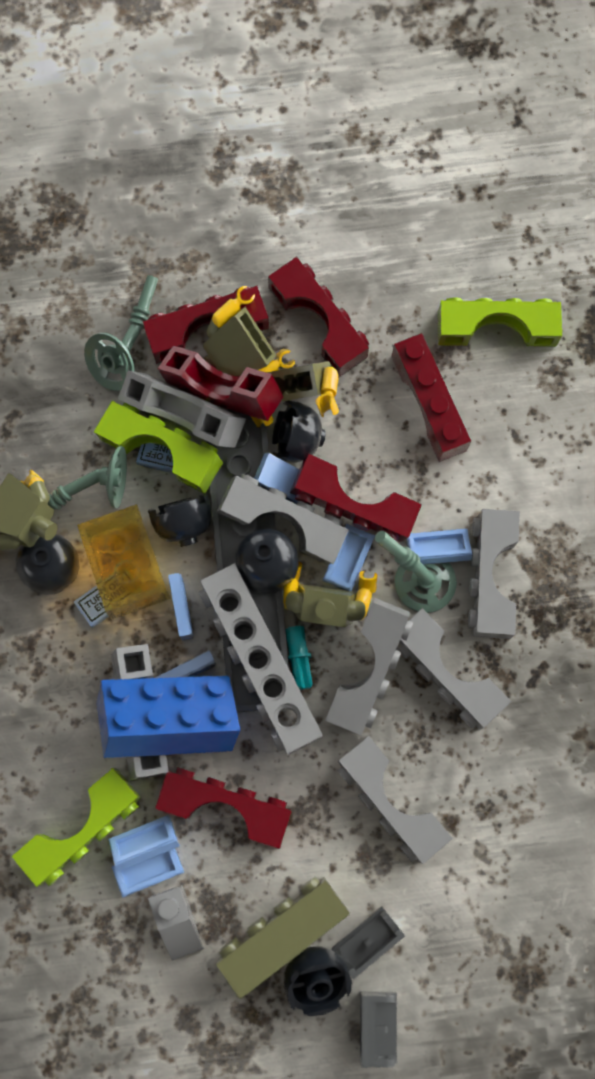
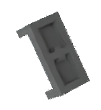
(368, 942)
(378, 1029)

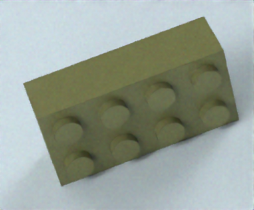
(282, 937)

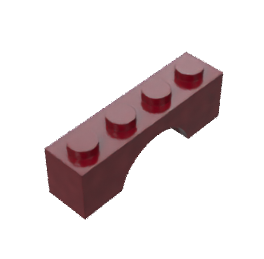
(297, 288)
(178, 326)
(251, 393)
(439, 412)
(319, 485)
(184, 795)

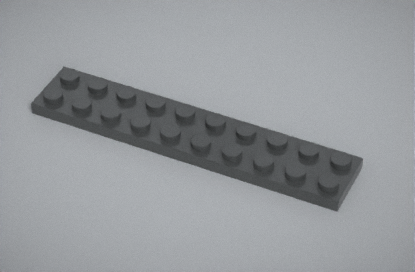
(228, 535)

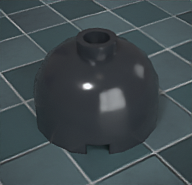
(297, 432)
(182, 520)
(267, 560)
(48, 565)
(316, 981)

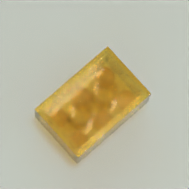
(123, 562)

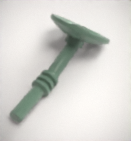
(118, 357)
(112, 477)
(421, 576)

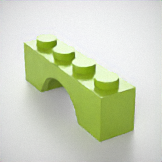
(535, 321)
(192, 463)
(45, 856)

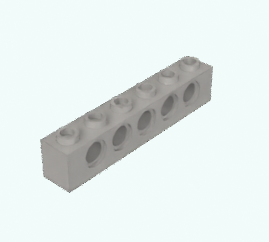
(230, 584)

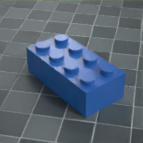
(167, 716)

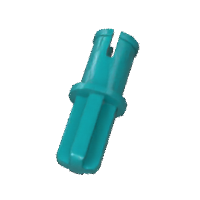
(299, 656)

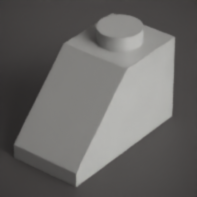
(175, 922)

